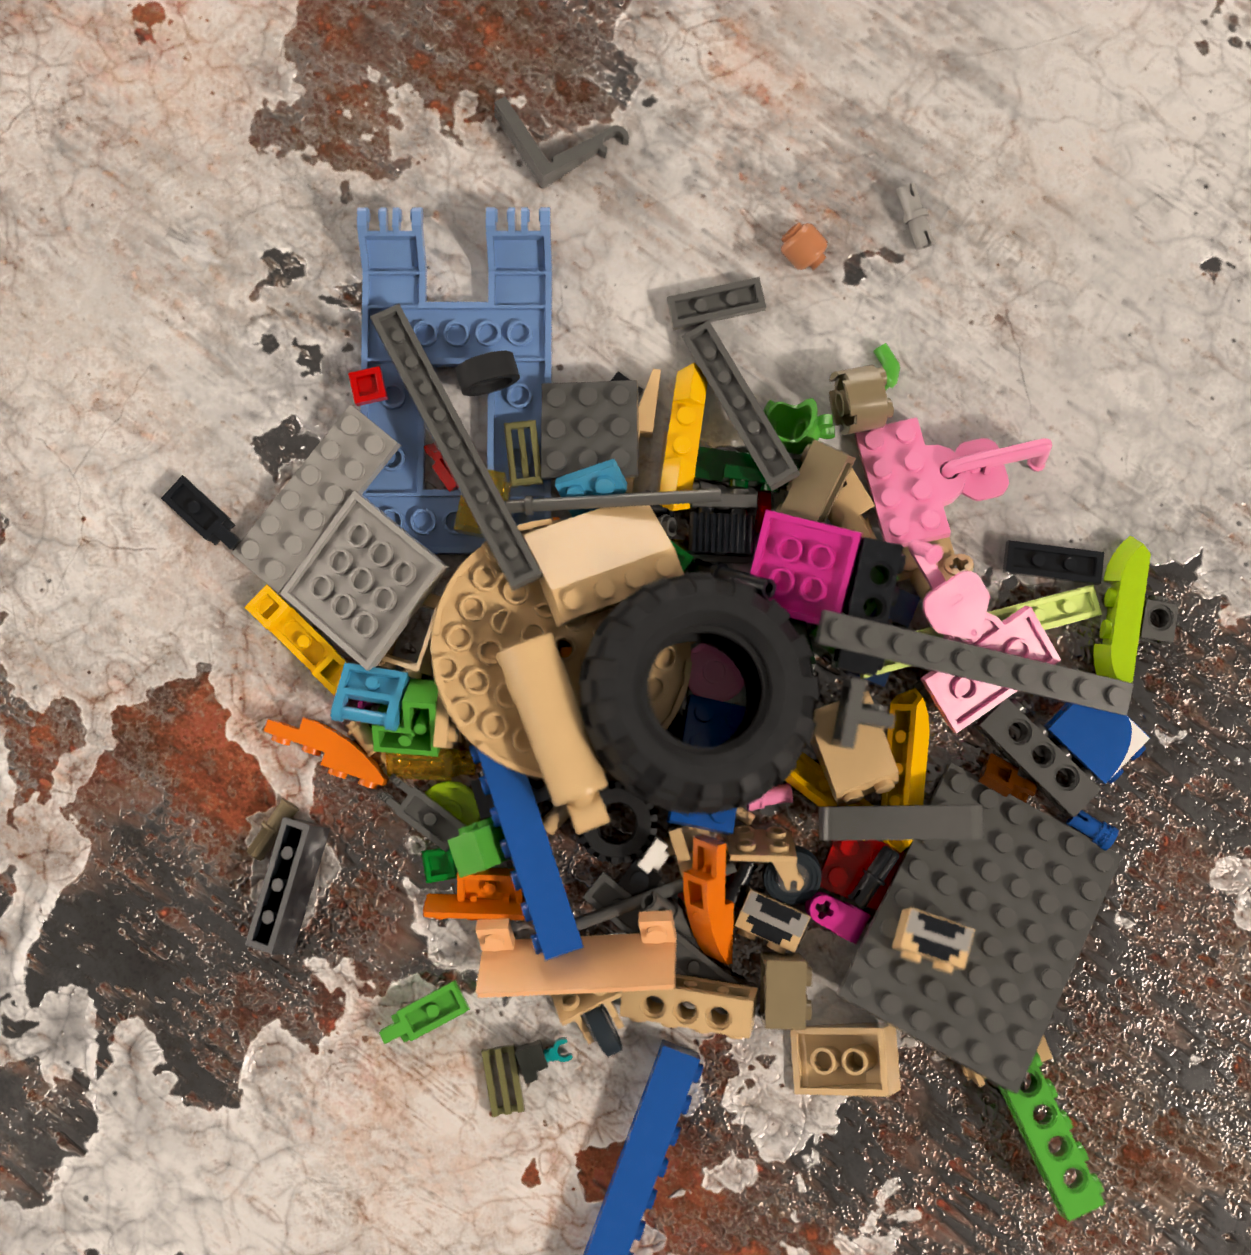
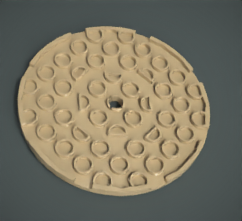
(484, 617)

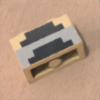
(770, 920)
(932, 939)

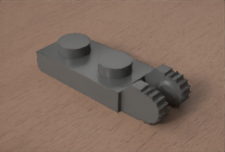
(423, 813)

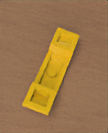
(298, 637)

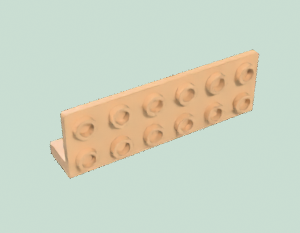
(602, 965)

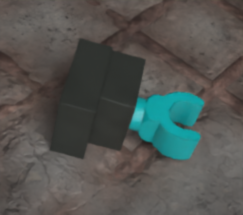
(534, 1058)

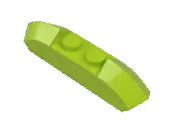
(1125, 603)

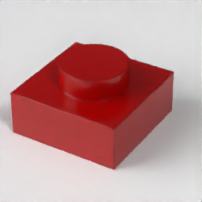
(368, 386)

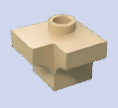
(681, 845)

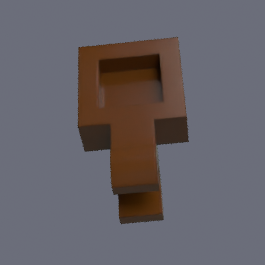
(1003, 778)

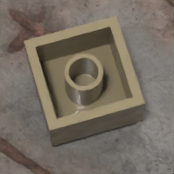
(784, 991)

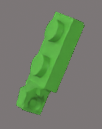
(426, 1013)

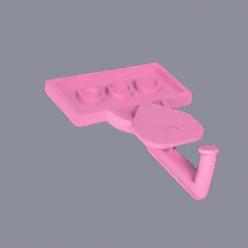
(913, 492)
(960, 613)

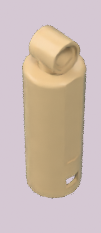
(556, 729)

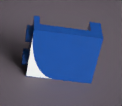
(1098, 739)

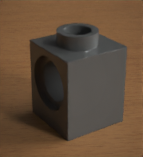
(1168, 614)

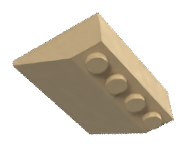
(600, 559)

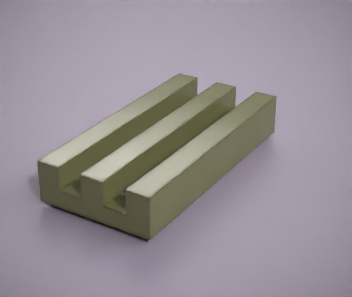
(526, 480)
(508, 1108)

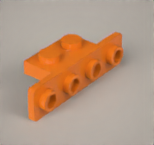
(478, 896)

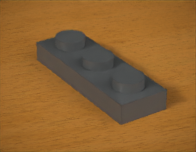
(716, 303)

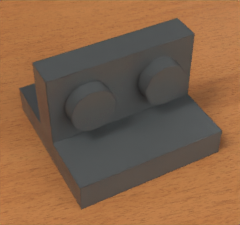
(853, 712)

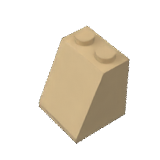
(857, 770)

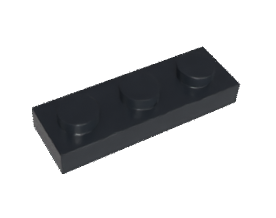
(1053, 562)

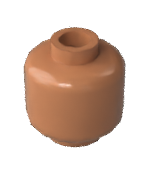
(804, 246)

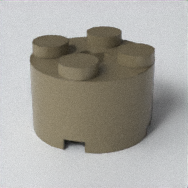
(860, 399)

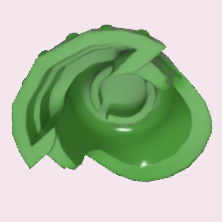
(799, 424)

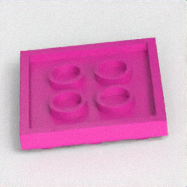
(807, 562)

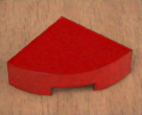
(764, 504)

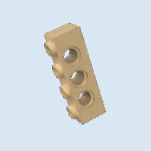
(705, 996)

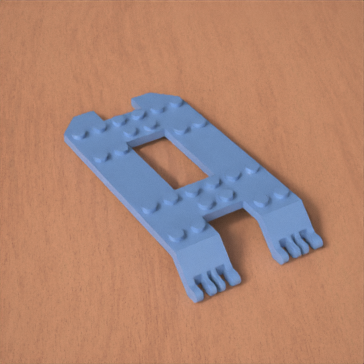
(451, 332)

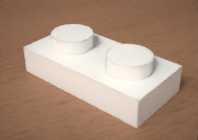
(654, 856)

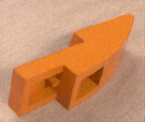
(341, 753)
(705, 901)

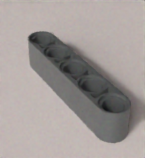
(901, 822)

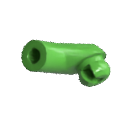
(889, 363)

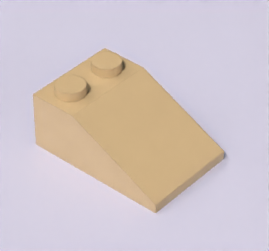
(846, 1060)

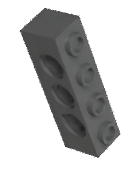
(1080, 784)

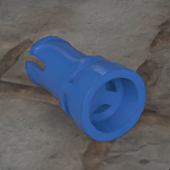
(1100, 832)

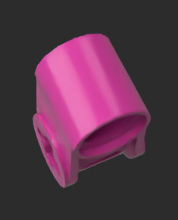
(840, 917)

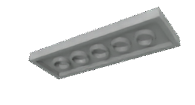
(302, 511)

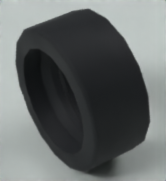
(487, 373)

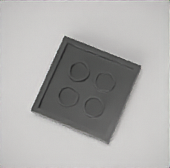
(589, 426)

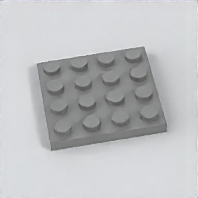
(364, 580)

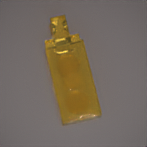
(444, 767)

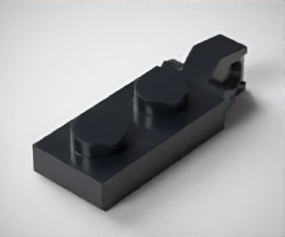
(201, 513)

